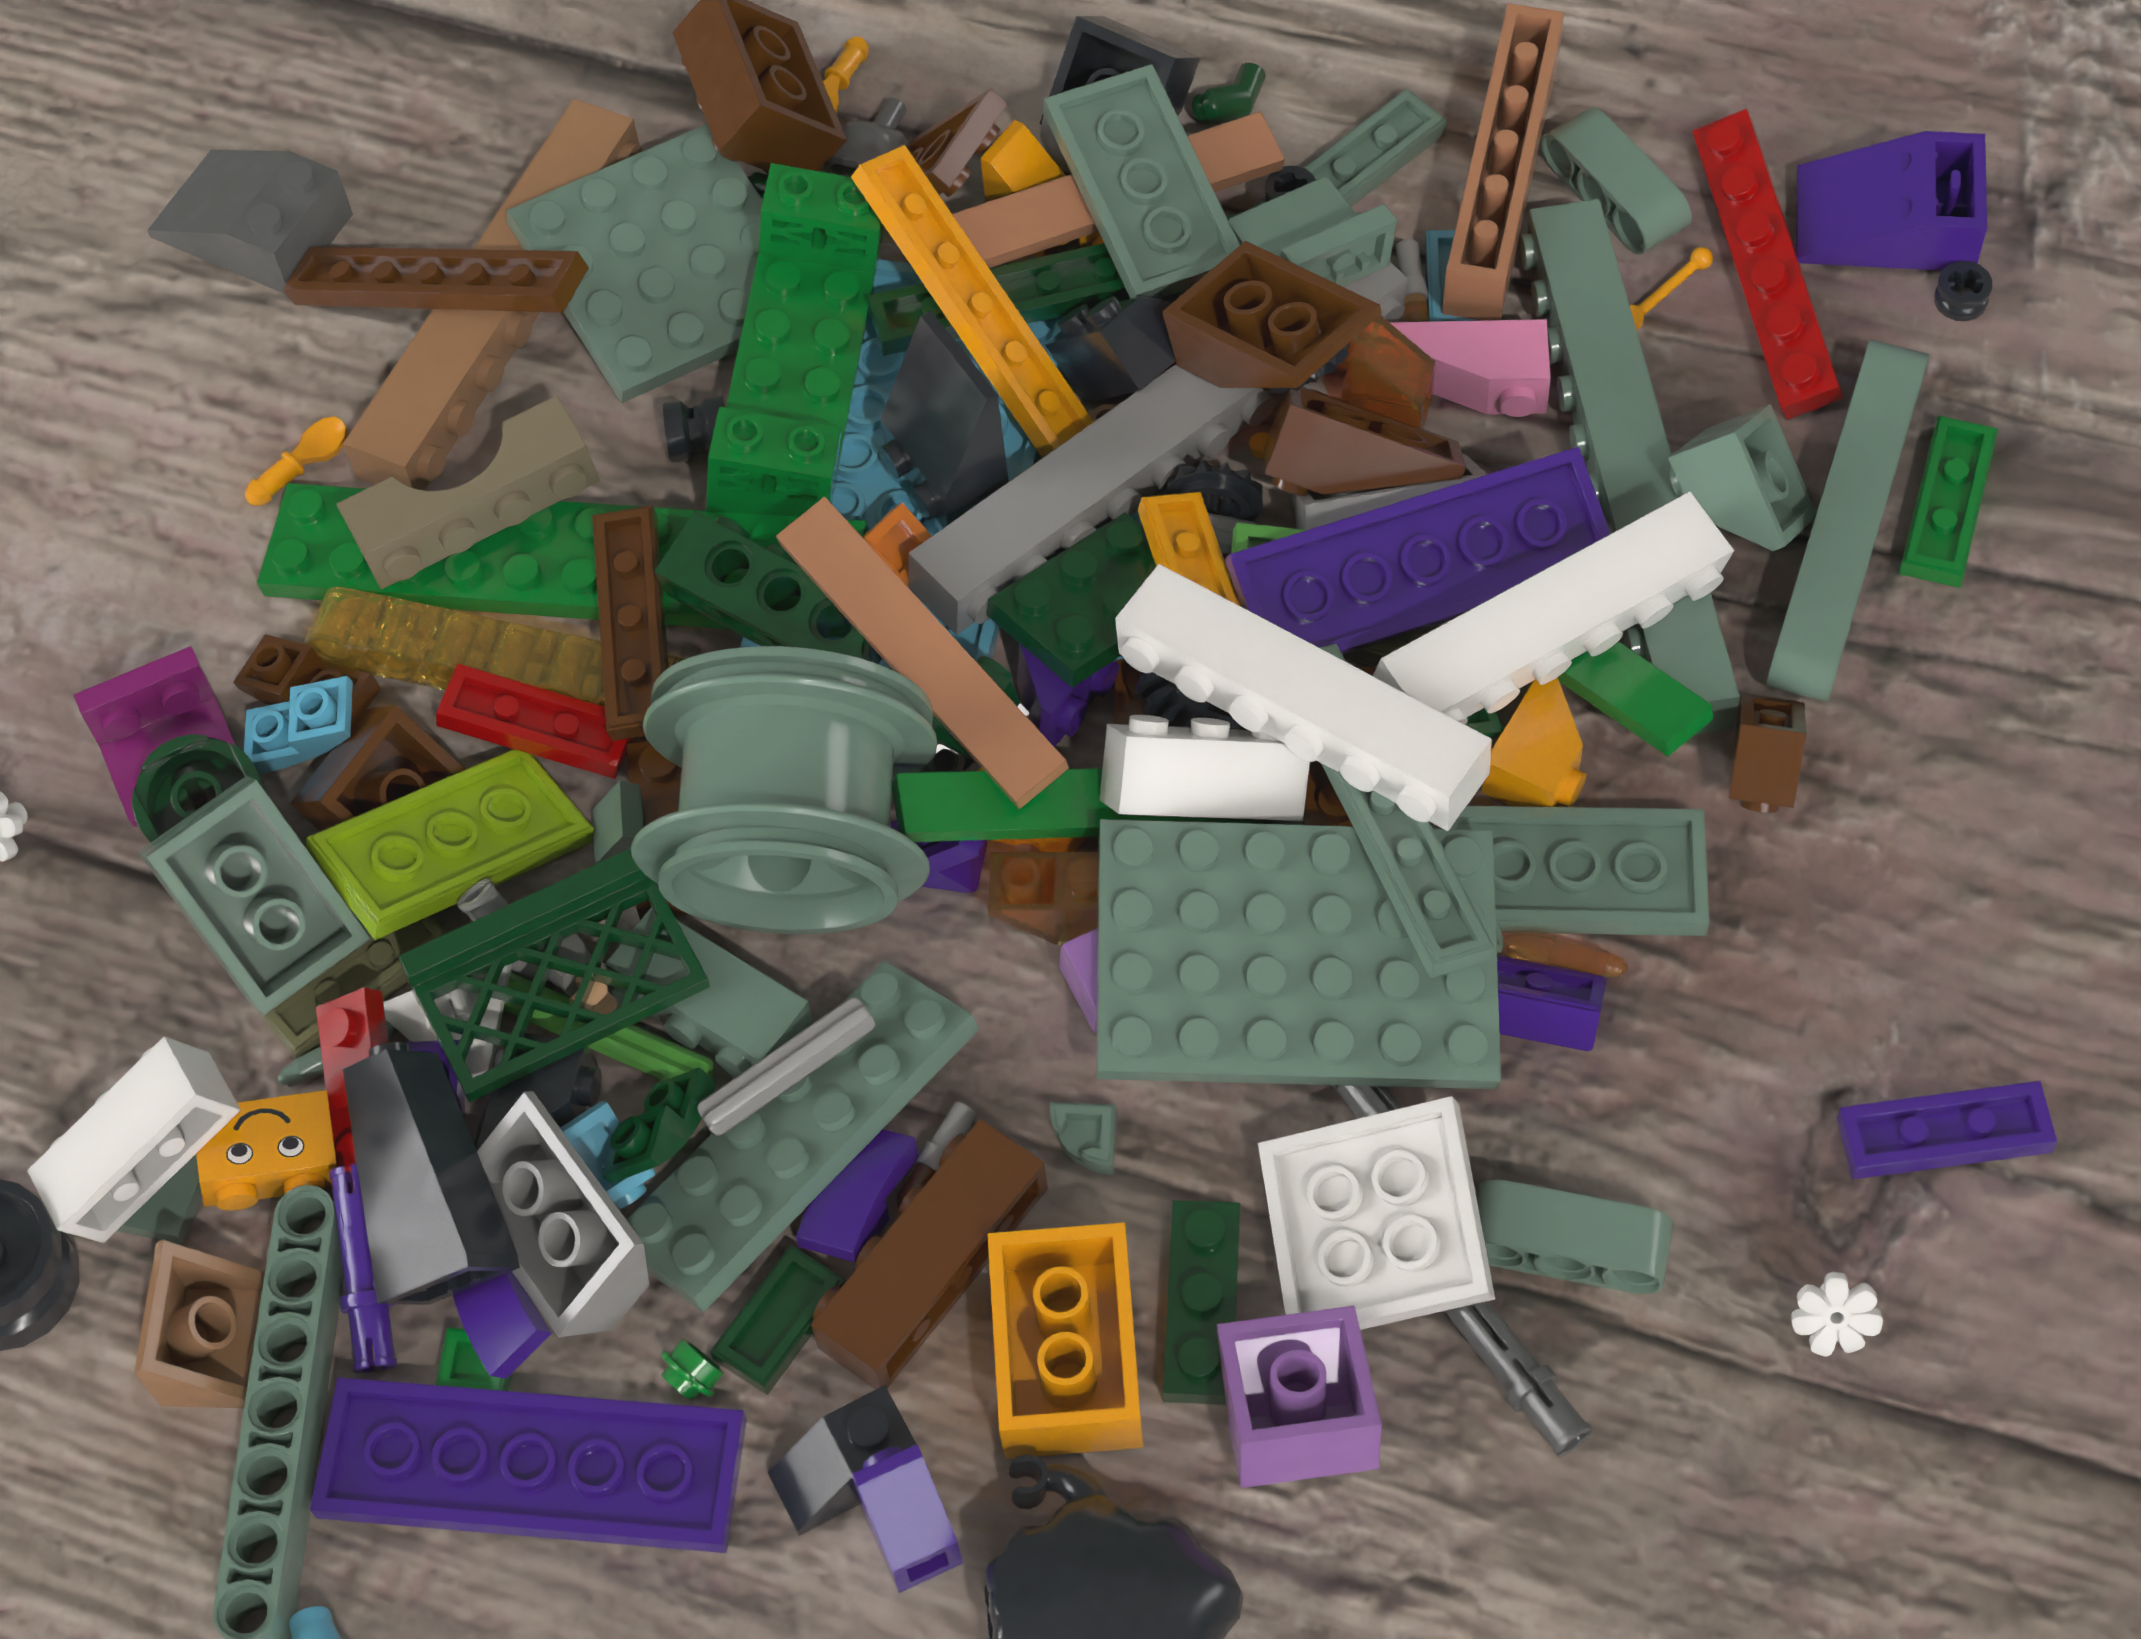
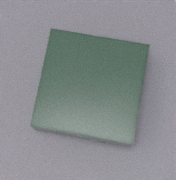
(617, 820)

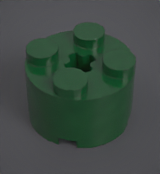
(180, 774)

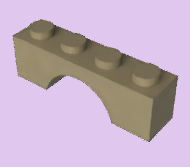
(412, 528)

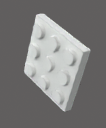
(1378, 1216)

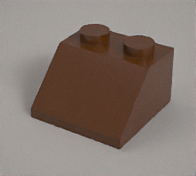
(372, 767)

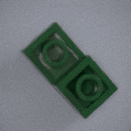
(662, 1129)

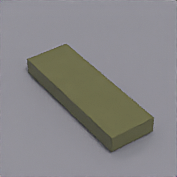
(369, 966)

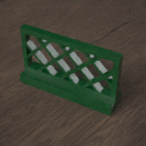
(519, 934)

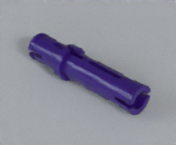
(367, 1319)

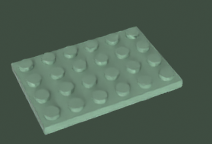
(1281, 962)

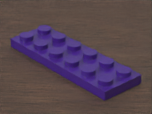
(1422, 555)
(530, 1464)

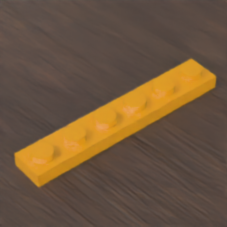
(972, 299)

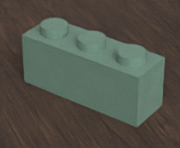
(735, 1018)

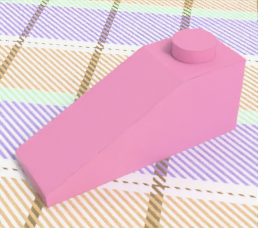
(1487, 363)

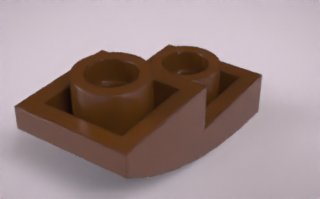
(286, 664)

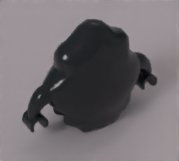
(1103, 1570)

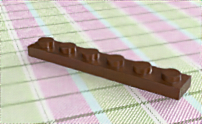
(437, 278)

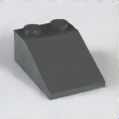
(255, 213)

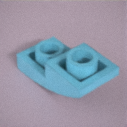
(301, 728)

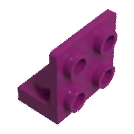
(147, 709)

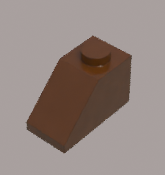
(1767, 753)

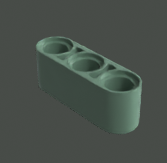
(1606, 165)
(1574, 1236)

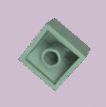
(1746, 479)

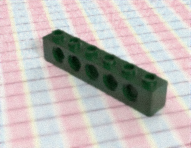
(710, 550)

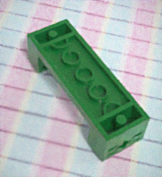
(798, 347)

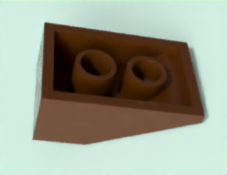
(1263, 321)
(1346, 448)

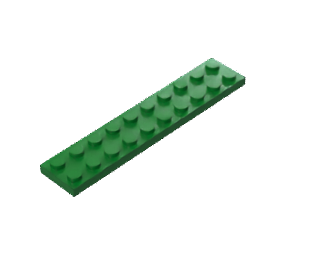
(524, 569)

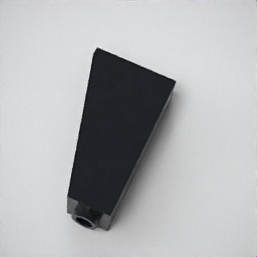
(421, 1181)

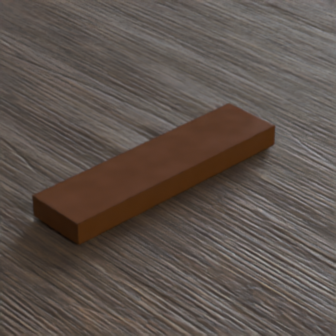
(629, 615)

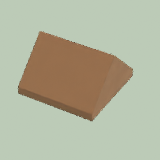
(198, 1328)

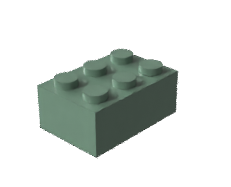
(254, 895)

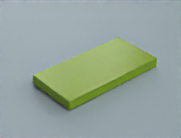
(445, 838)

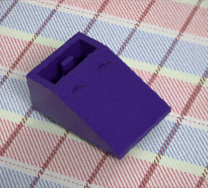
(1895, 203)

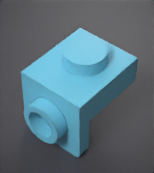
(591, 1138)

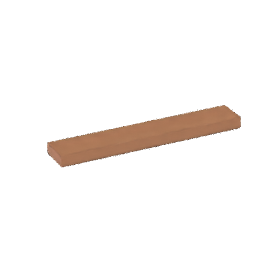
(1058, 213)
(923, 651)

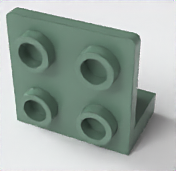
(1320, 232)

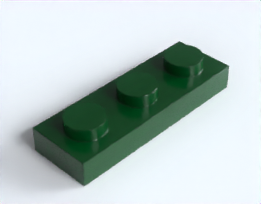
(1199, 1298)

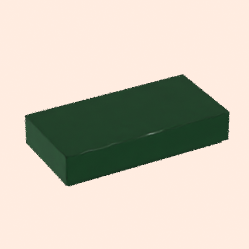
(775, 1320)

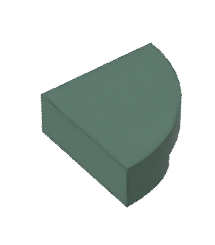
(1086, 1133)

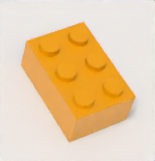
(1064, 1341)

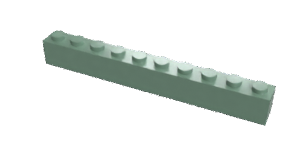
(1618, 424)

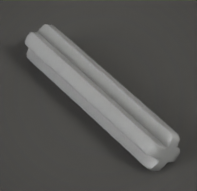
(786, 1066)

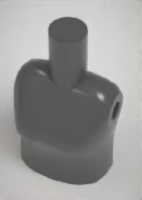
(869, 139)

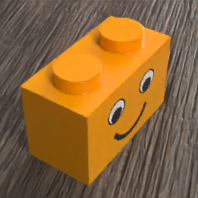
(268, 1151)

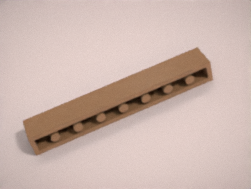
(464, 352)

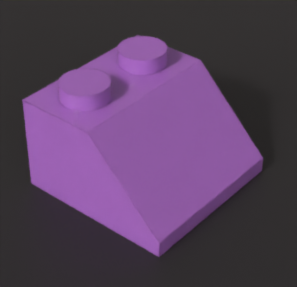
(1299, 1397)

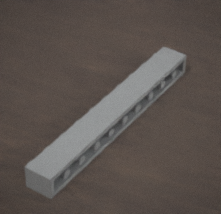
(1095, 479)

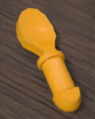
(839, 74)
(317, 444)

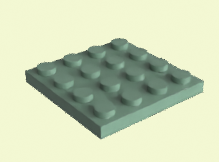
(665, 255)

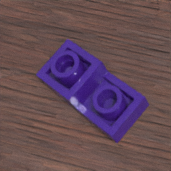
(854, 1201)
(501, 1323)

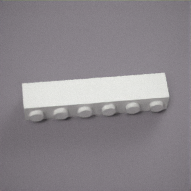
(1562, 613)
(1303, 697)

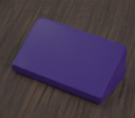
(1549, 1003)

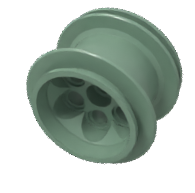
(785, 788)

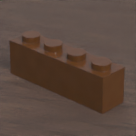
(928, 1255)

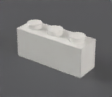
(1200, 771)
(133, 1140)

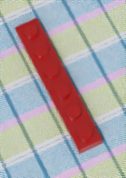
(1767, 265)

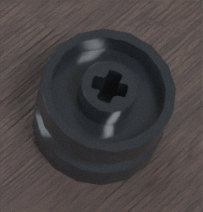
(35, 1268)

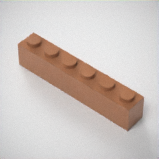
(1503, 164)

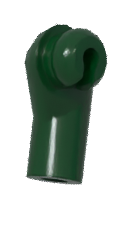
(1230, 101)

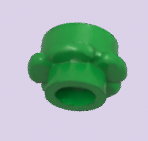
(690, 1370)

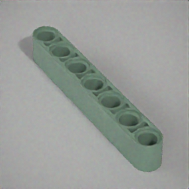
(1847, 521)
(295, 1446)

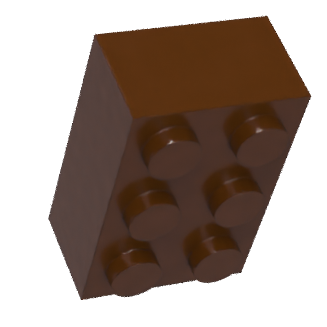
(758, 86)

